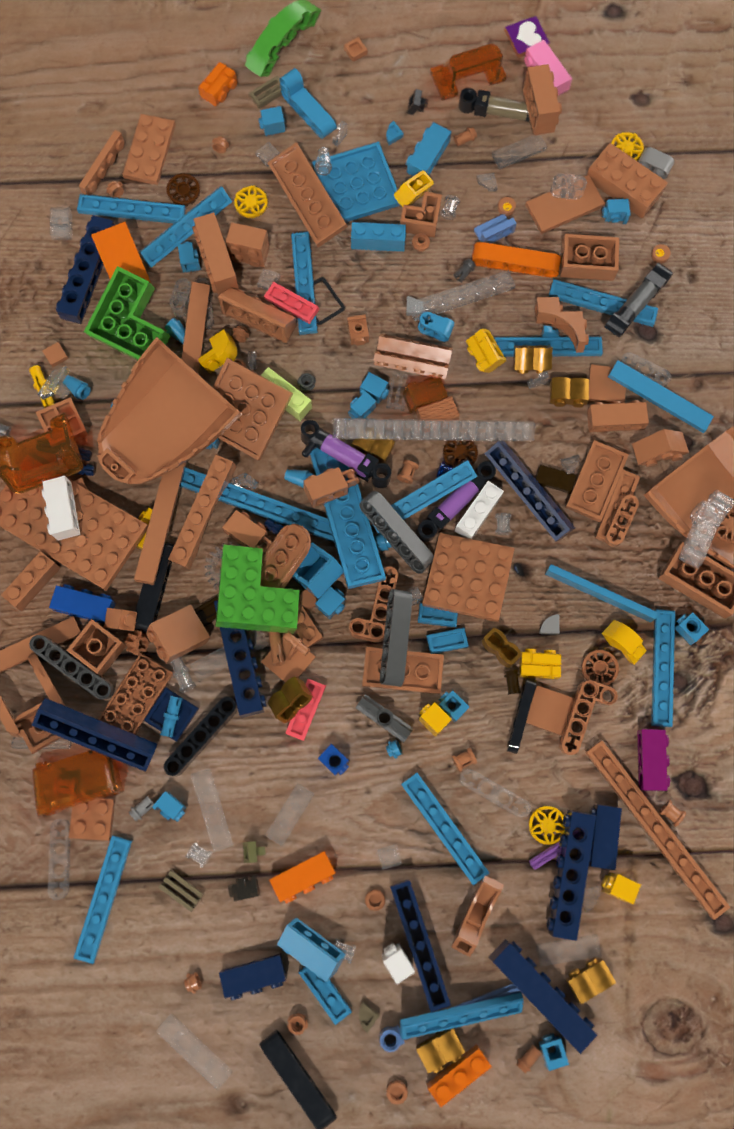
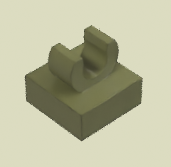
(251, 852)

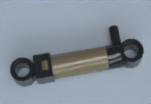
(492, 105)

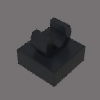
(416, 103)

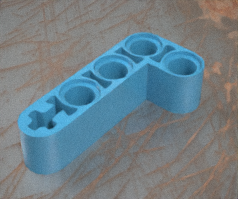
(305, 105)

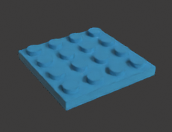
(360, 182)

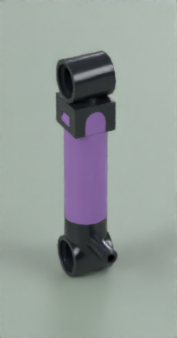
(365, 465)
(455, 502)

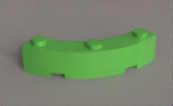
(280, 33)

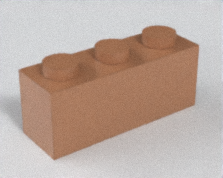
(617, 416)
(30, 581)

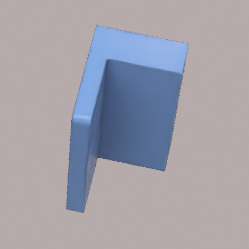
(495, 229)

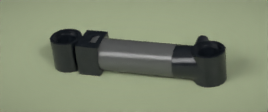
(639, 299)

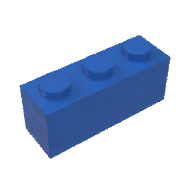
(81, 604)

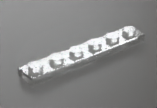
(462, 294)

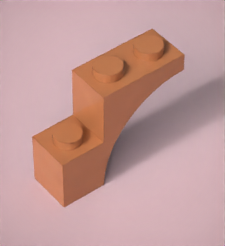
(551, 313)
(477, 915)

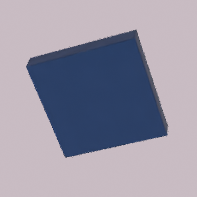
(186, 712)

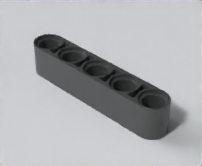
(396, 532)
(396, 638)
(62, 665)

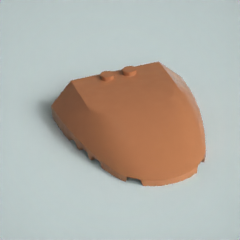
(160, 418)
(693, 482)

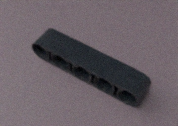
(152, 595)
(191, 740)
(298, 1080)

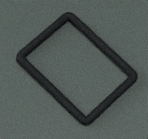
(335, 296)

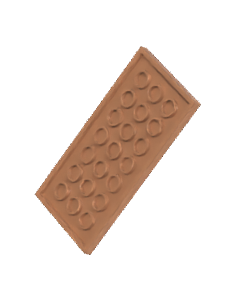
(104, 540)

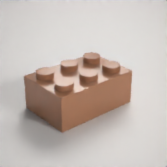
(541, 99)
(589, 257)

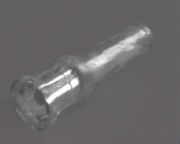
(182, 675)

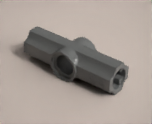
(373, 710)

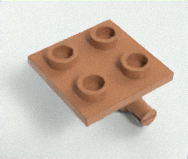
(296, 658)

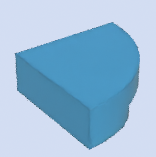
(393, 133)
(549, 332)

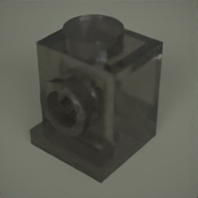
(244, 889)

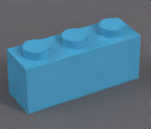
(428, 150)
(378, 236)
(311, 949)

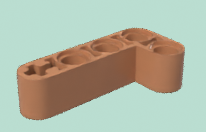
(379, 604)
(583, 719)

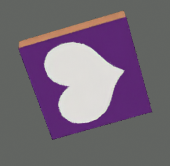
(525, 34)

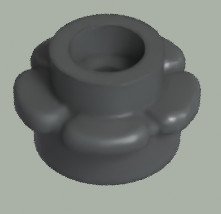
(306, 377)

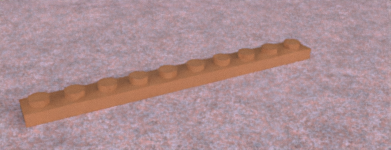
(658, 830)

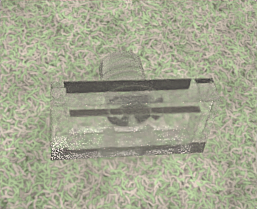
(54, 384)

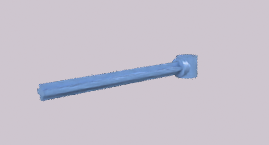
(504, 991)

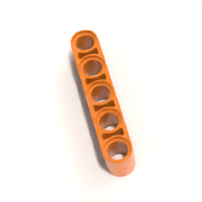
(516, 259)

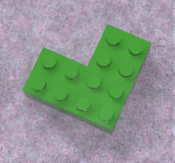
(118, 315)
(246, 603)

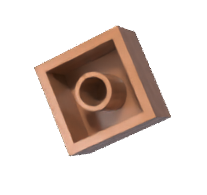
(247, 245)
(96, 648)

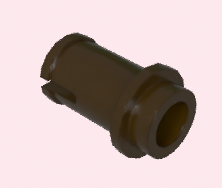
(512, 682)

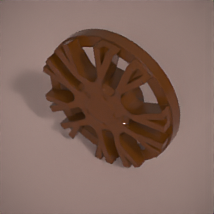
(183, 189)
(460, 452)

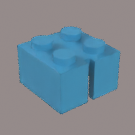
(317, 571)

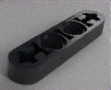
(521, 715)

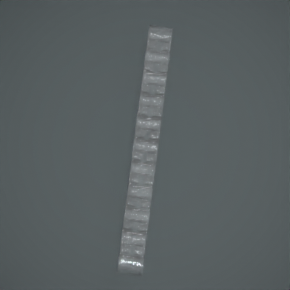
(433, 429)

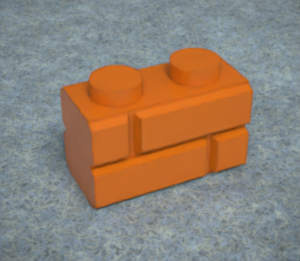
(218, 84)

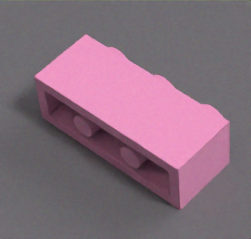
(542, 54)

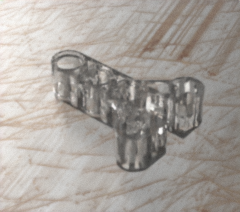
(705, 521)

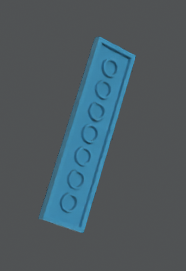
(350, 530)

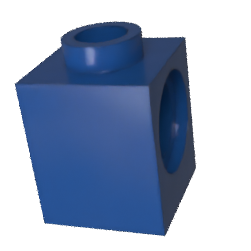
(327, 754)

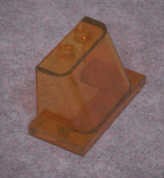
(468, 63)

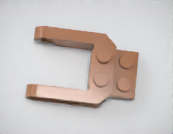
(22, 726)

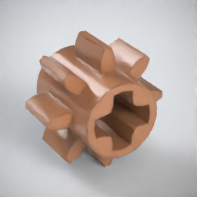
(137, 642)

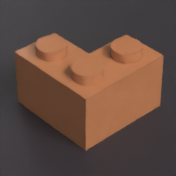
(422, 219)
(660, 445)

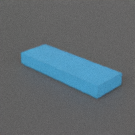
(326, 995)

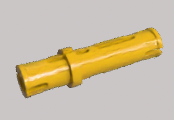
(39, 381)

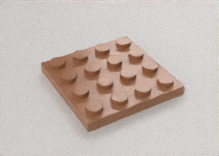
(258, 401)
(468, 577)

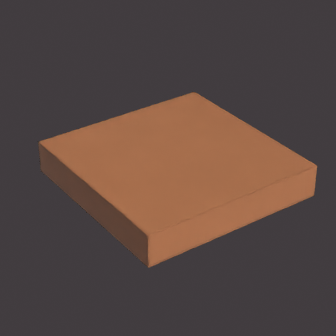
(603, 388)
(549, 710)

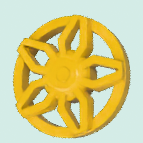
(627, 146)
(251, 202)
(547, 825)

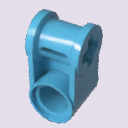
(437, 326)

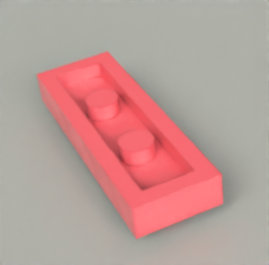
(291, 302)
(301, 722)

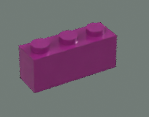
(653, 760)

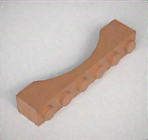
(213, 486)

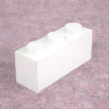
(60, 508)
(479, 511)
(397, 962)

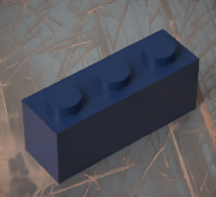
(605, 837)
(253, 977)

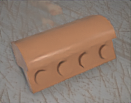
(412, 356)

